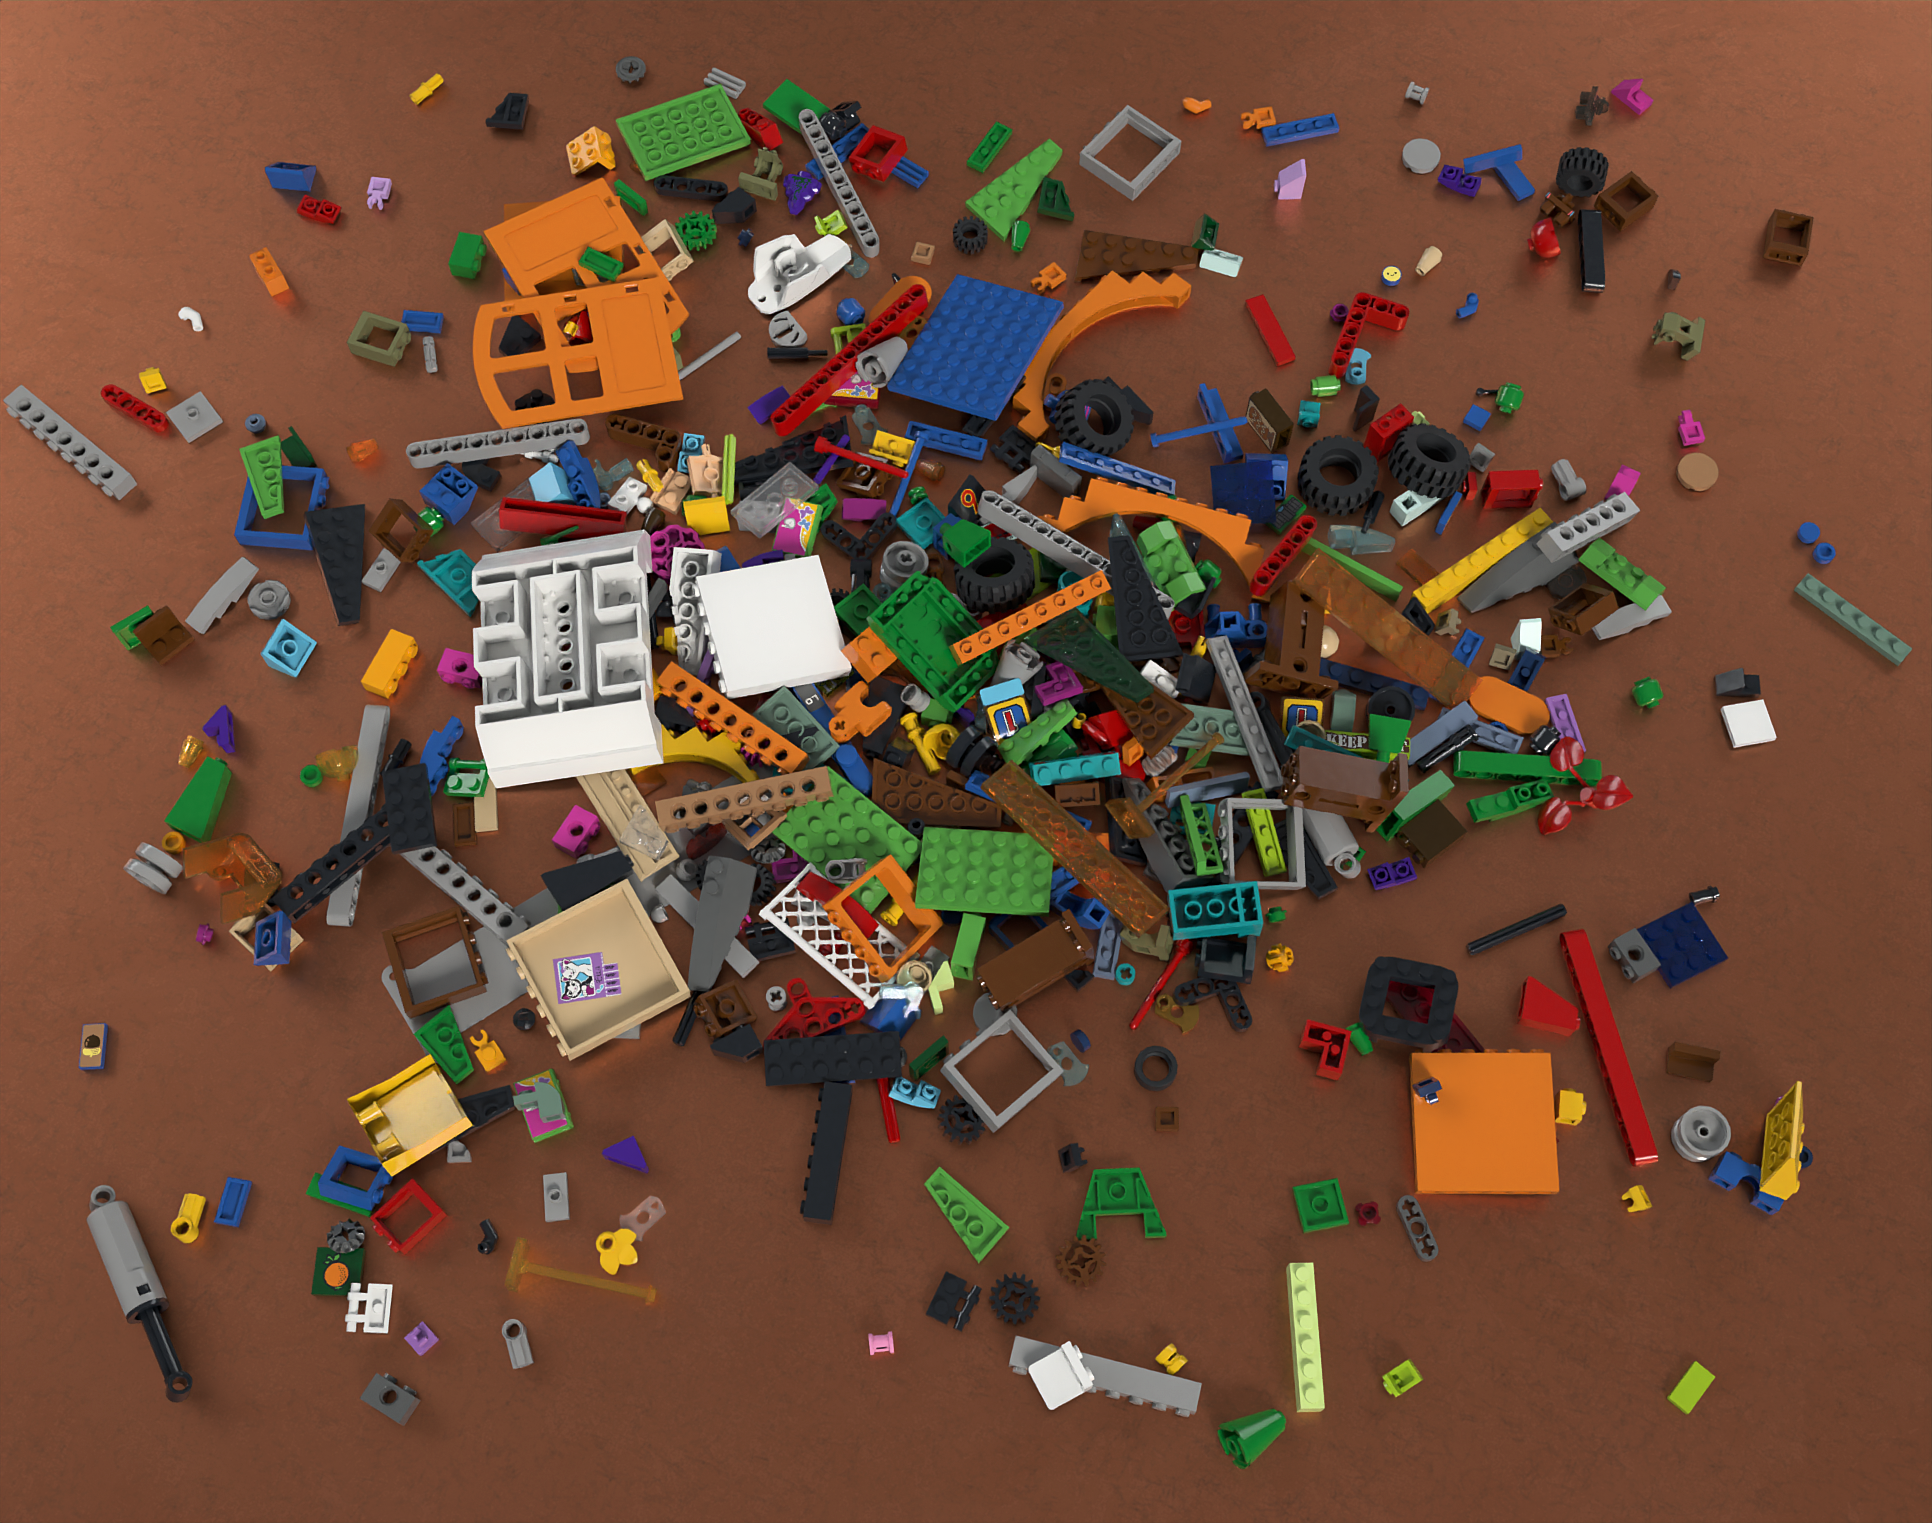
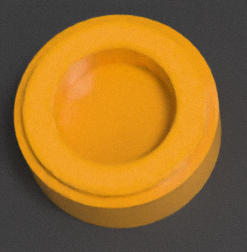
(173, 842)

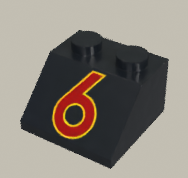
(966, 501)

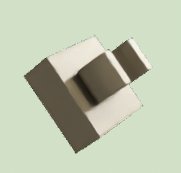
(1447, 622)
(1502, 657)

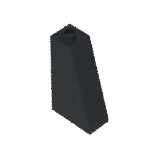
(877, 742)
(585, 879)

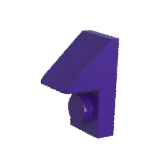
(222, 726)

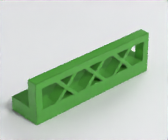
(1196, 839)

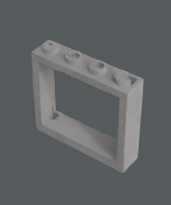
(1147, 127)
(1295, 841)
(970, 1095)

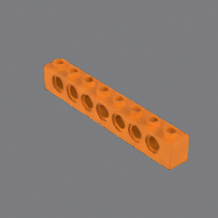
(1029, 617)
(675, 676)

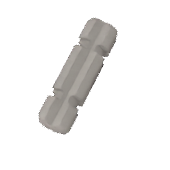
(430, 354)

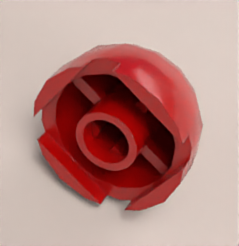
(1544, 239)

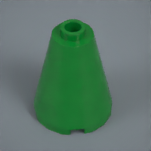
(1250, 1435)

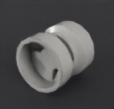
(918, 699)

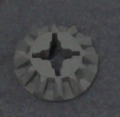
(624, 66)
(775, 851)
(339, 1243)

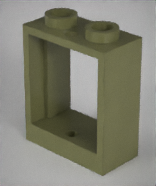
(362, 331)

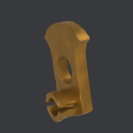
(912, 326)
(1188, 1019)

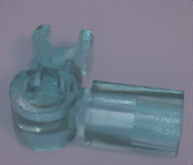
(606, 478)
(911, 992)

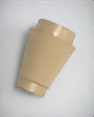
(1429, 259)

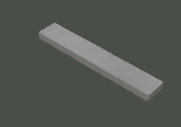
(687, 907)

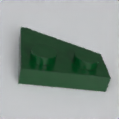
(1054, 200)

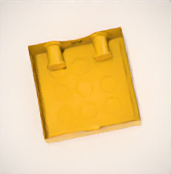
(409, 1115)

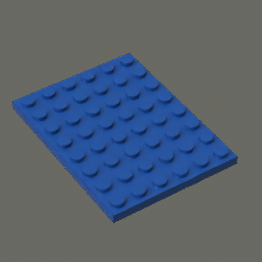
(976, 347)

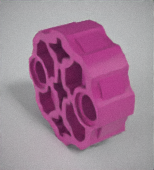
(663, 555)

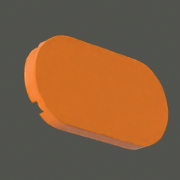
(895, 292)
(1509, 706)

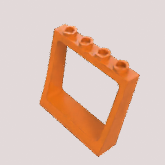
(904, 893)

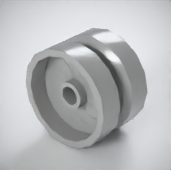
(901, 562)
(153, 868)
(1700, 1134)

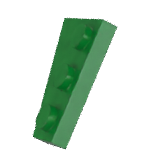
(446, 1045)

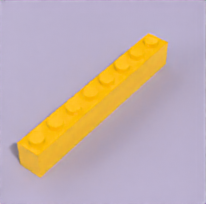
(1479, 562)

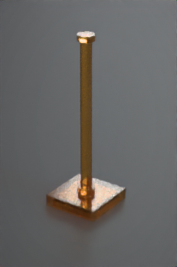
(1131, 817)

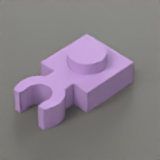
(378, 189)

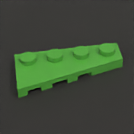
(264, 470)
(1037, 733)
(967, 1215)

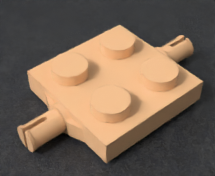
(706, 473)

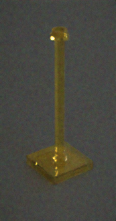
(520, 1264)

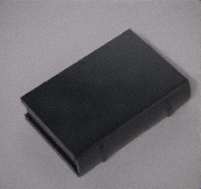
(1196, 678)

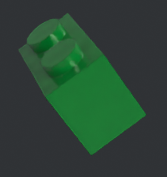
(467, 255)

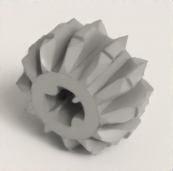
(1160, 762)

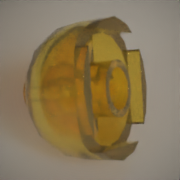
(338, 763)

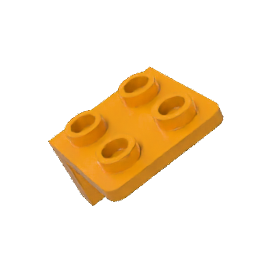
(589, 149)

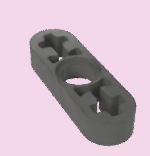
(1430, 1242)

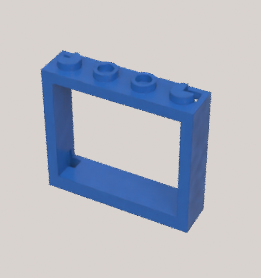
(281, 540)

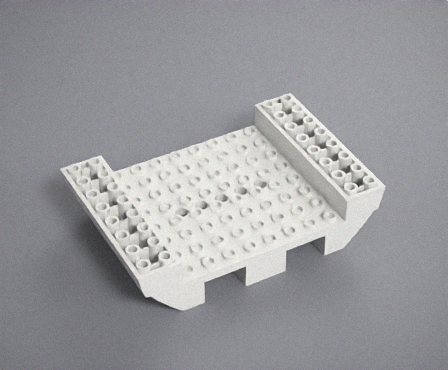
(608, 716)

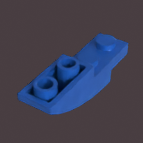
(581, 476)
(437, 748)

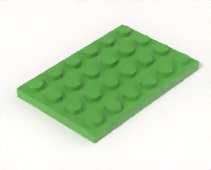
(683, 132)
(848, 829)
(983, 872)

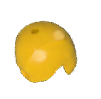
(939, 739)

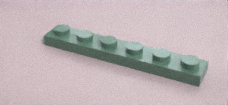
(1853, 619)

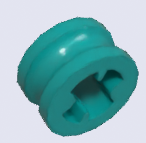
(1125, 966)

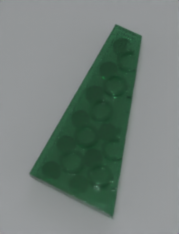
(1084, 648)

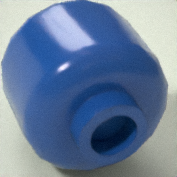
(850, 312)

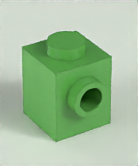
(936, 714)

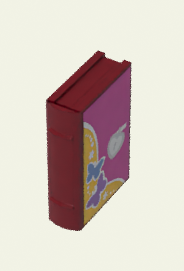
(854, 393)

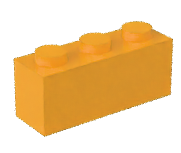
(389, 664)

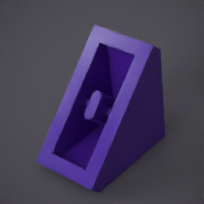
(627, 1154)

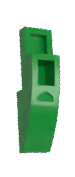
(1510, 802)

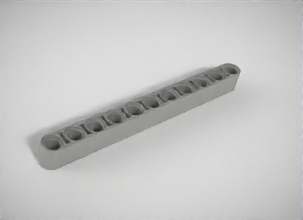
(1051, 541)
(360, 805)

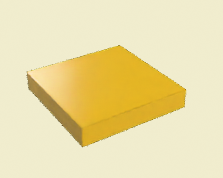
(707, 515)

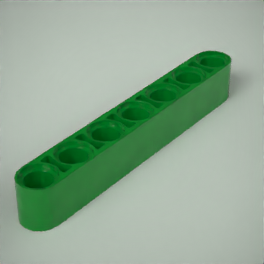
(1521, 768)

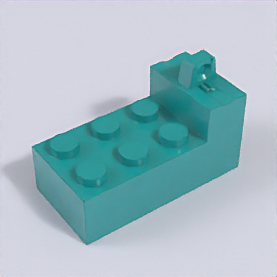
(1215, 911)

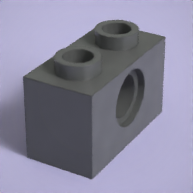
(1633, 943)
(377, 1393)

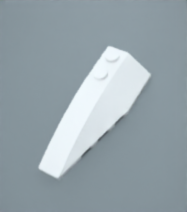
(691, 640)

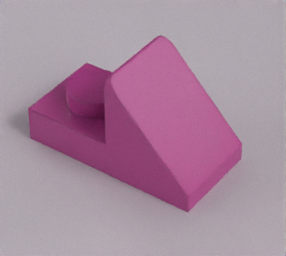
(1632, 96)
(1623, 482)

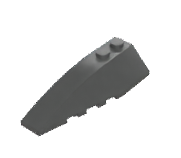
(1515, 574)
(1166, 848)
(720, 911)

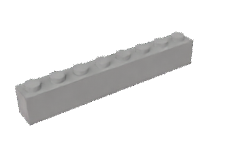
(1118, 1378)

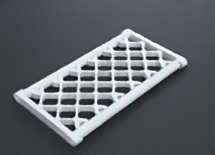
(766, 913)

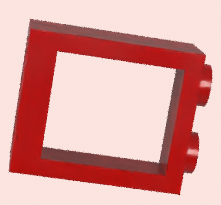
(878, 136)
(1385, 431)
(1511, 489)
(394, 1203)

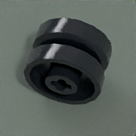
(1391, 698)
(971, 751)

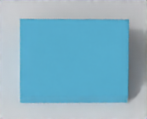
(551, 486)
(287, 649)

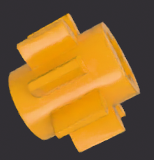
(1279, 957)

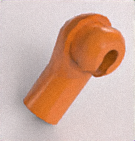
(1195, 106)

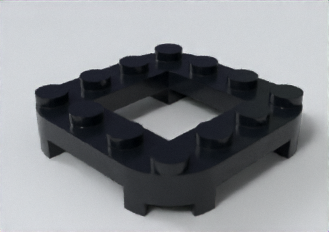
(1403, 1031)

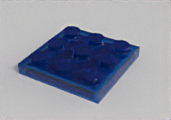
(1245, 490)
(1682, 944)

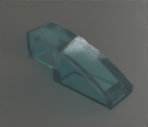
(1351, 537)

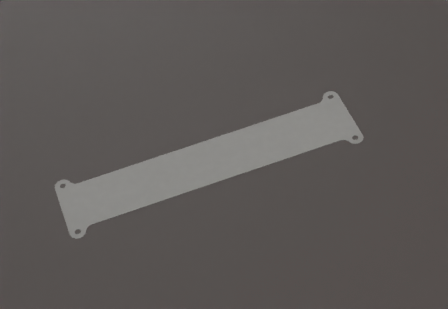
(452, 967)

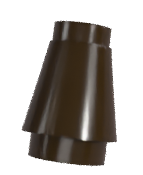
(653, 520)

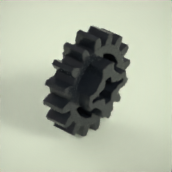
(953, 1114)
(1025, 1294)

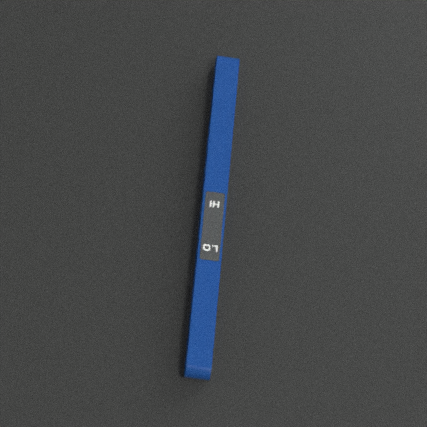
(811, 699)

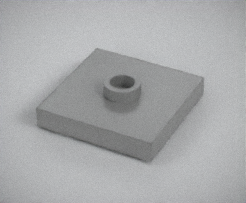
(194, 417)

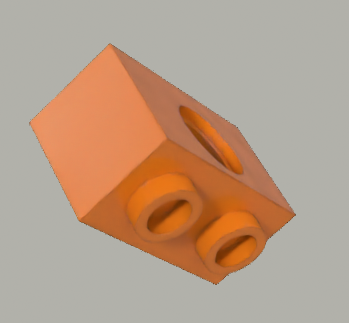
(268, 271)

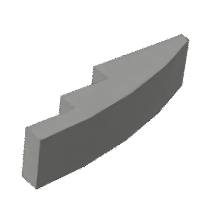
(1016, 488)
(221, 594)
(1630, 617)

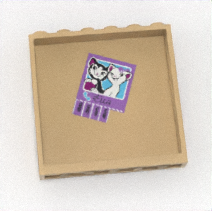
(597, 969)

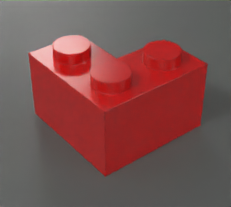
(1330, 1042)

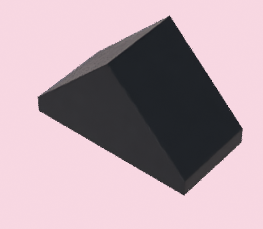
(1418, 616)

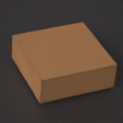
(923, 253)

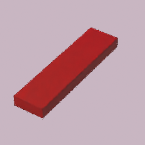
(1270, 330)

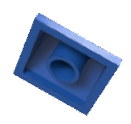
(291, 176)
(273, 940)
(888, 1017)

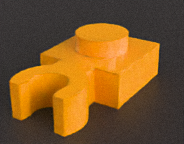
(489, 1053)

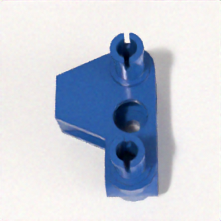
(1238, 630)

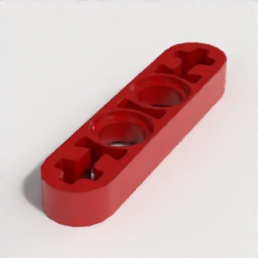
(134, 408)

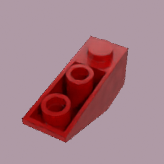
(760, 129)

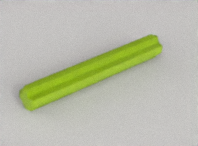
(728, 468)

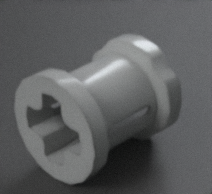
(1423, 92)
(776, 992)

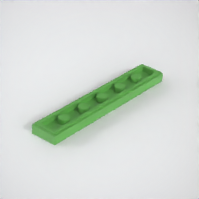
(1362, 573)

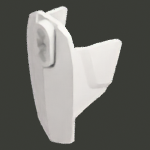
(793, 270)

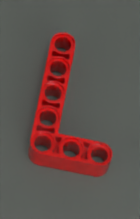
(1365, 308)

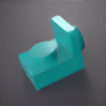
(1308, 414)

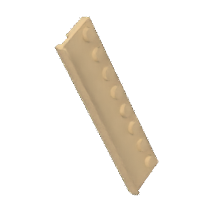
(616, 803)

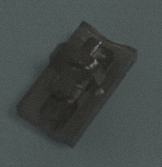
(1594, 105)

